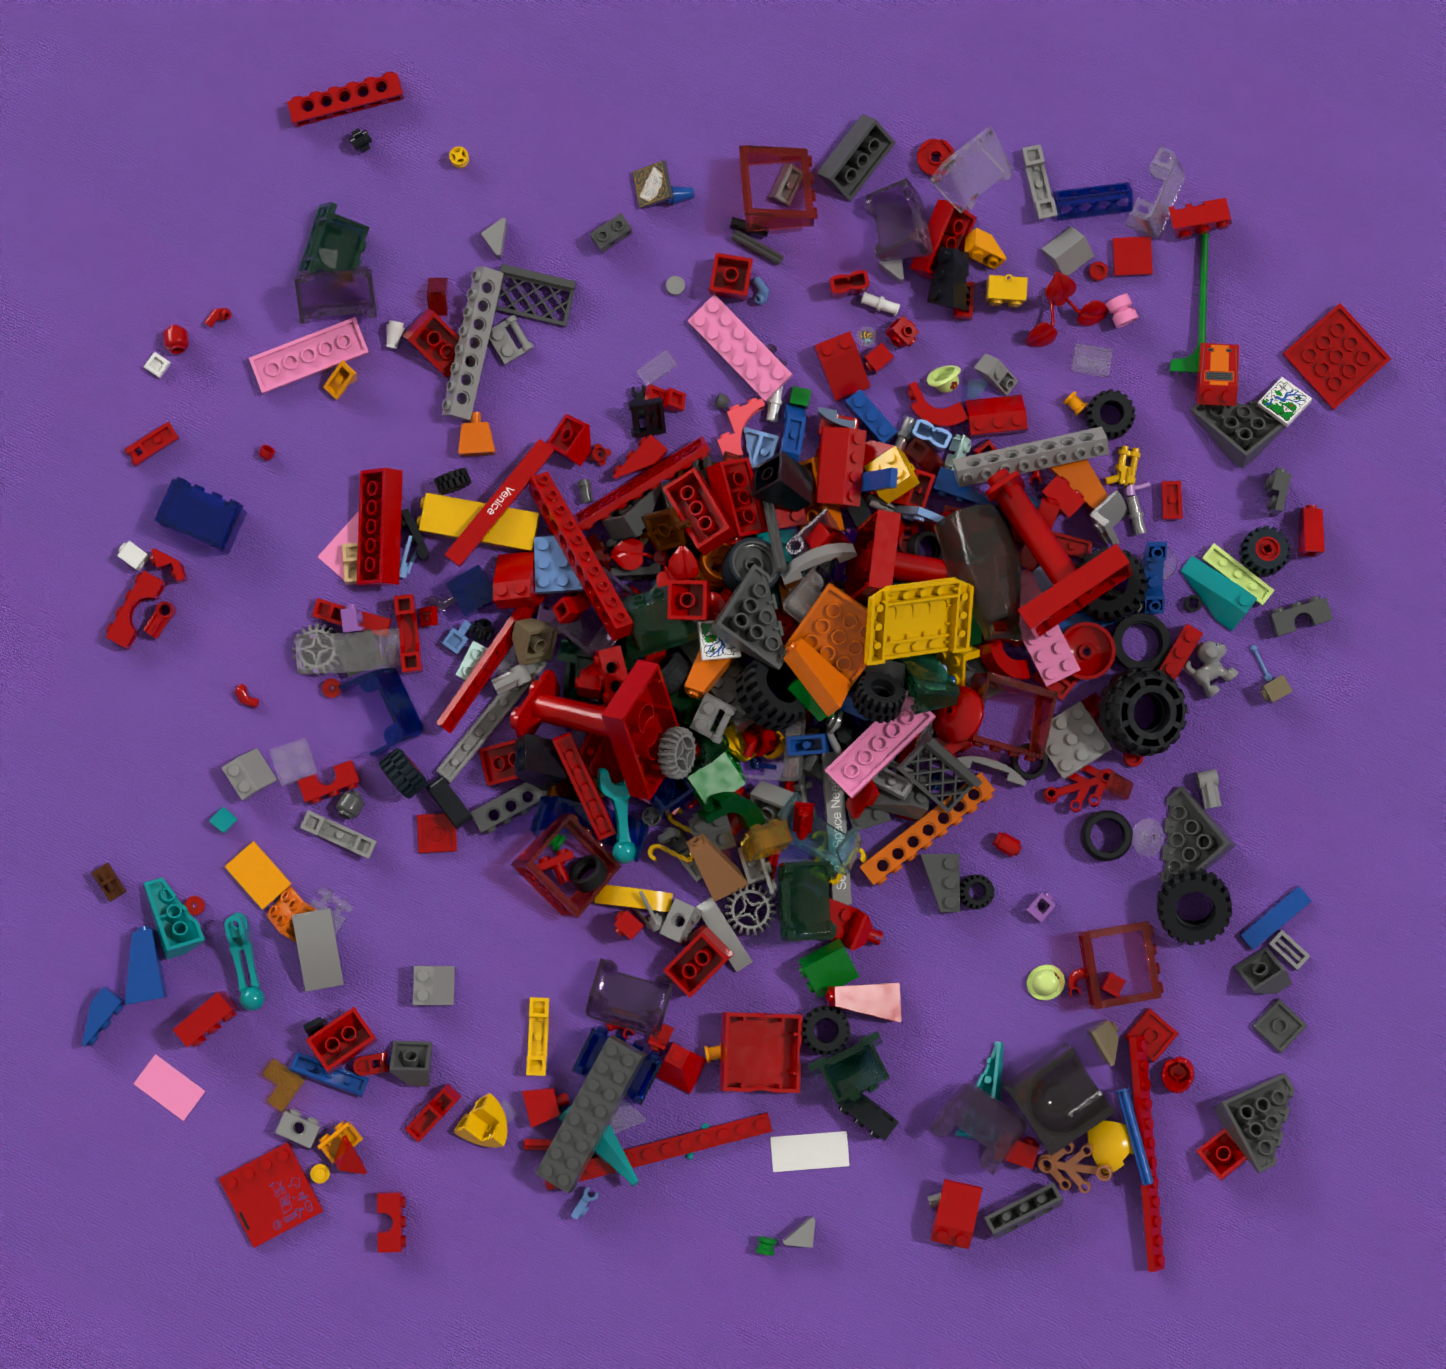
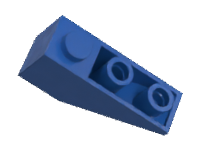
(100, 1012)

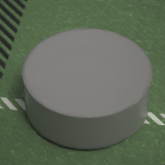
(675, 285)

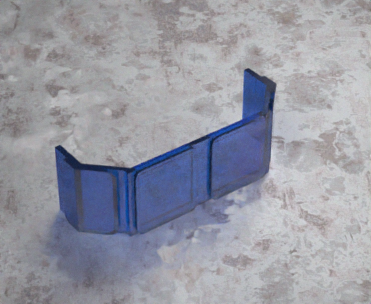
(552, 807)

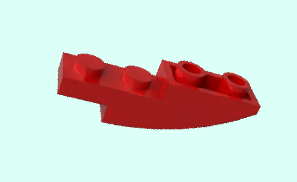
(331, 612)

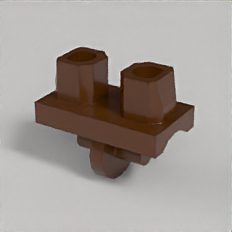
(109, 882)

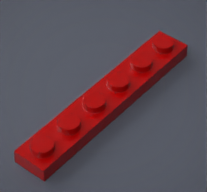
(584, 786)

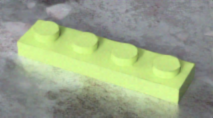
(1237, 573)

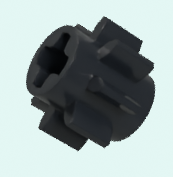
(361, 140)
(482, 630)

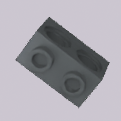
(611, 233)

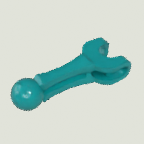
(624, 849)
(240, 939)

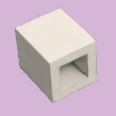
(133, 555)

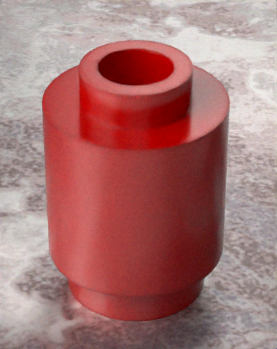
(1007, 844)

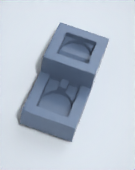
(831, 417)

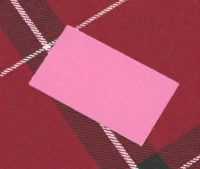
(333, 554)
(169, 1087)

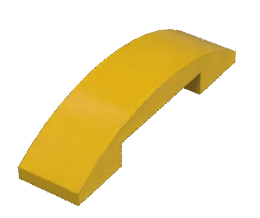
(631, 898)
(538, 1036)

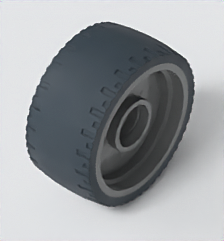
(743, 556)

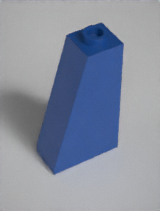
(145, 970)

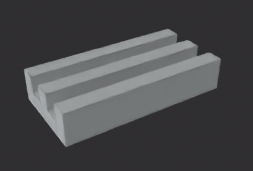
(1276, 938)

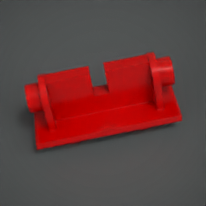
(803, 819)

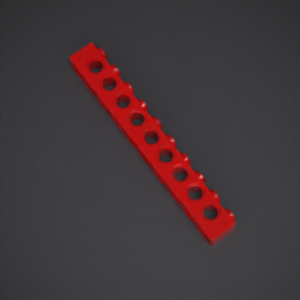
(580, 556)

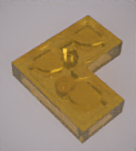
(287, 1082)

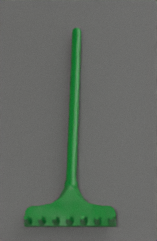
(1190, 363)

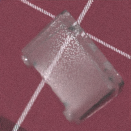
(973, 170)

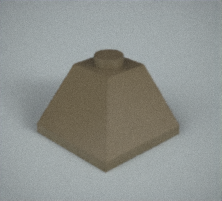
(533, 641)
(1106, 1040)

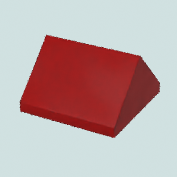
(1221, 1155)

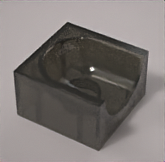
(1058, 1098)

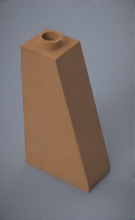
(716, 868)

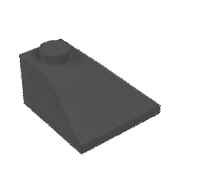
(1264, 972)
(412, 1062)

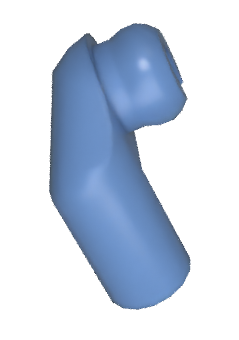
(762, 292)

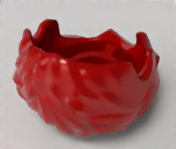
(1177, 1074)

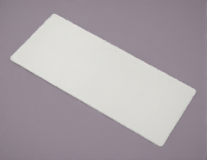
(809, 1151)

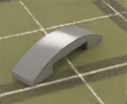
(1038, 182)
(816, 556)
(1012, 776)
(338, 834)
(720, 927)

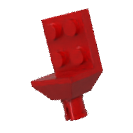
(852, 925)

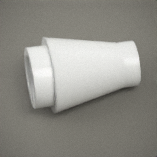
(393, 333)

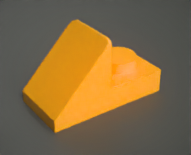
(340, 380)

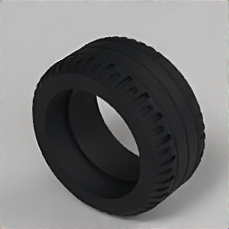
(674, 671)
(1126, 829)

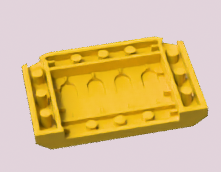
(918, 619)

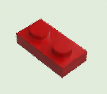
(1171, 500)

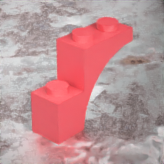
(738, 418)

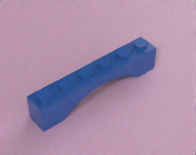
(947, 486)

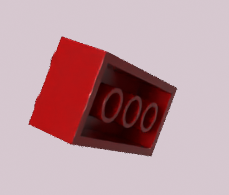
(697, 503)

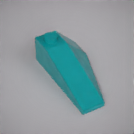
(1221, 595)
(173, 922)

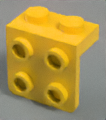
(957, 663)

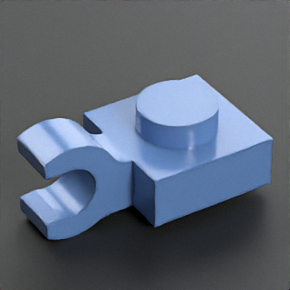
(456, 638)
(581, 1208)

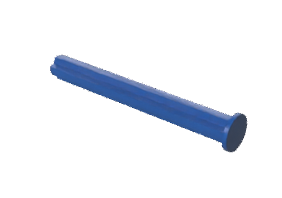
(1134, 1136)

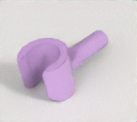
(1129, 491)

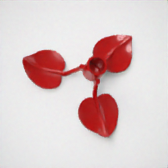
(1058, 292)
(630, 554)
(684, 566)

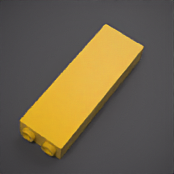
(451, 516)

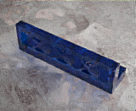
(1096, 194)

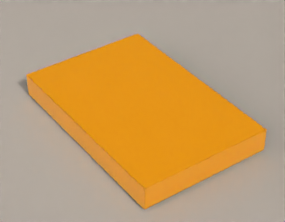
(258, 875)

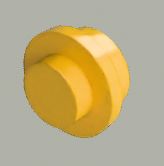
(320, 1173)

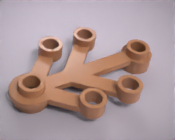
(1071, 1167)

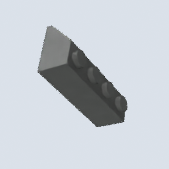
(856, 157)

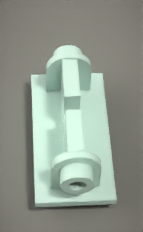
(961, 446)
(470, 660)

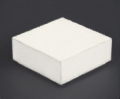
(157, 365)

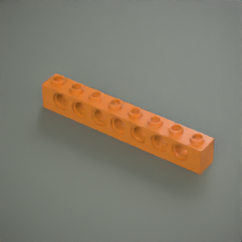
(870, 868)

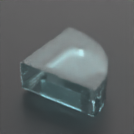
(975, 388)

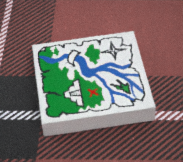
(1284, 402)
(713, 647)

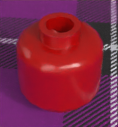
(176, 339)

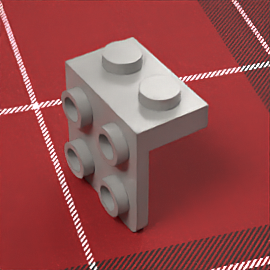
(1107, 516)

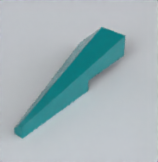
(991, 1079)
(612, 1152)

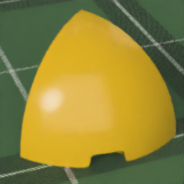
(484, 1124)
(1110, 1144)

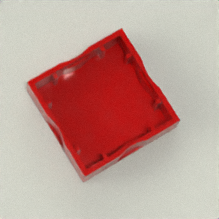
(760, 1052)

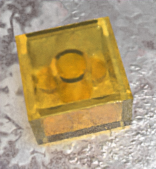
(766, 840)

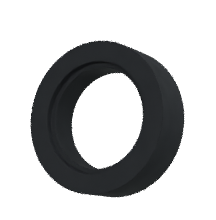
(1148, 620)

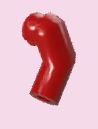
(217, 315)
(750, 741)

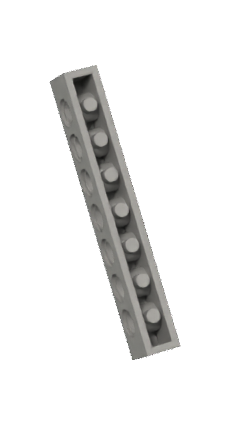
(484, 318)
(1031, 456)

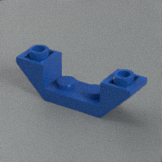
(795, 421)
(1153, 563)

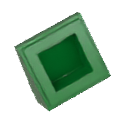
(800, 397)

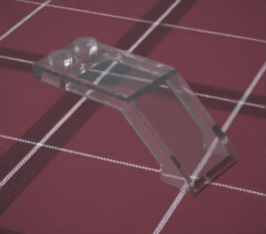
(348, 651)

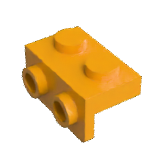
(330, 1144)

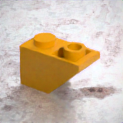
(984, 248)

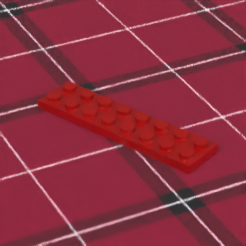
(647, 480)

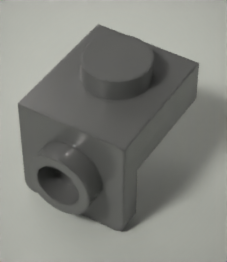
(674, 838)

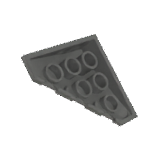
(1239, 429)
(750, 620)
(1192, 836)
(1257, 1118)

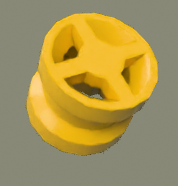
(459, 153)

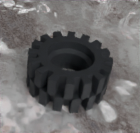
(452, 481)
(988, 891)

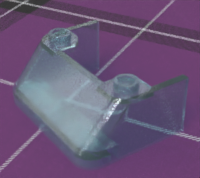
(825, 841)

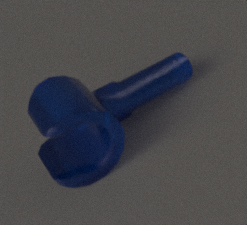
(755, 763)

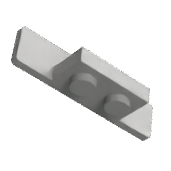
(758, 871)

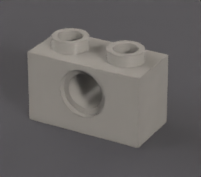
(671, 925)
(287, 1128)

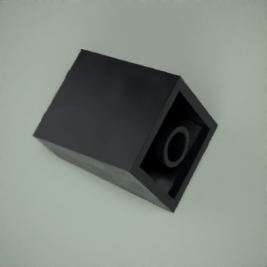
(783, 482)
(538, 762)

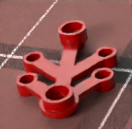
(1082, 785)

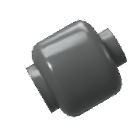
(350, 805)

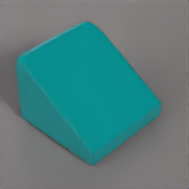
(223, 820)

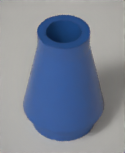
(681, 194)

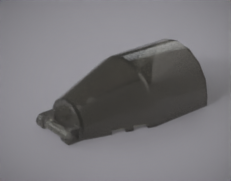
(983, 553)

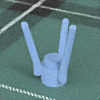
(404, 569)

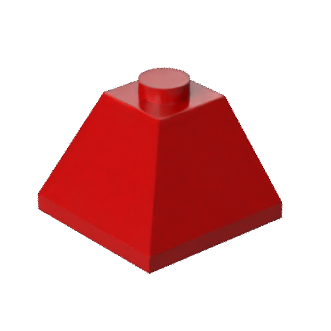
(571, 440)
(681, 1067)

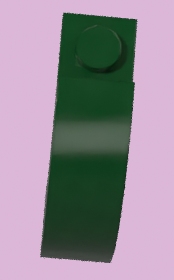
(731, 802)

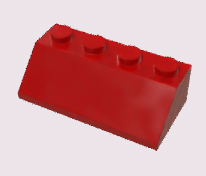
(946, 229)
(840, 467)
(732, 487)

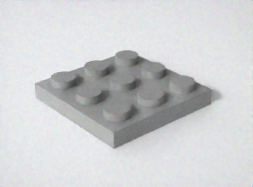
(1074, 741)

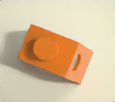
(476, 438)

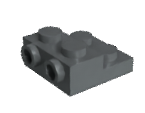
(1277, 487)
(717, 831)

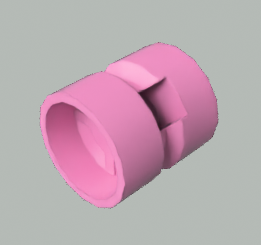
(1122, 310)

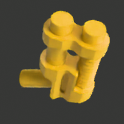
(1125, 474)

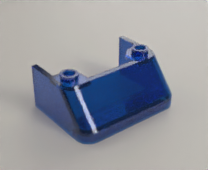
(399, 704)

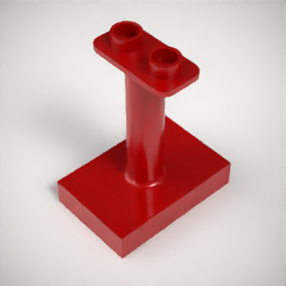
(881, 563)
(1071, 586)
(631, 721)

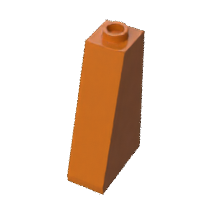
(1083, 479)
(705, 675)
(818, 676)

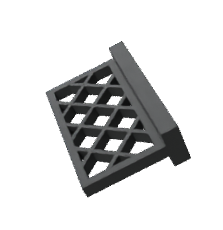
(542, 280)
(947, 759)

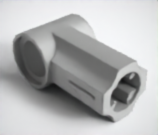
(516, 677)
(1209, 783)

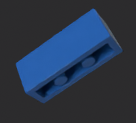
(870, 417)

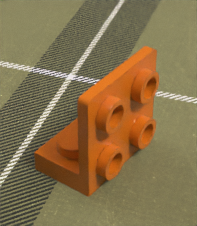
(281, 912)

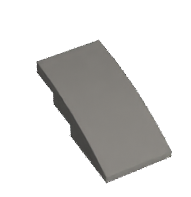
(317, 949)

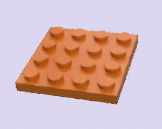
(836, 631)

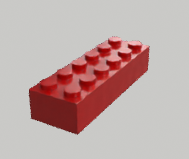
(379, 527)

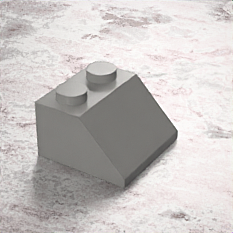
(249, 774)
(770, 799)
(433, 985)

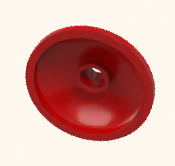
(1101, 648)
(963, 719)

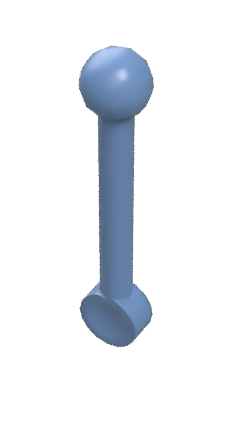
(1268, 677)

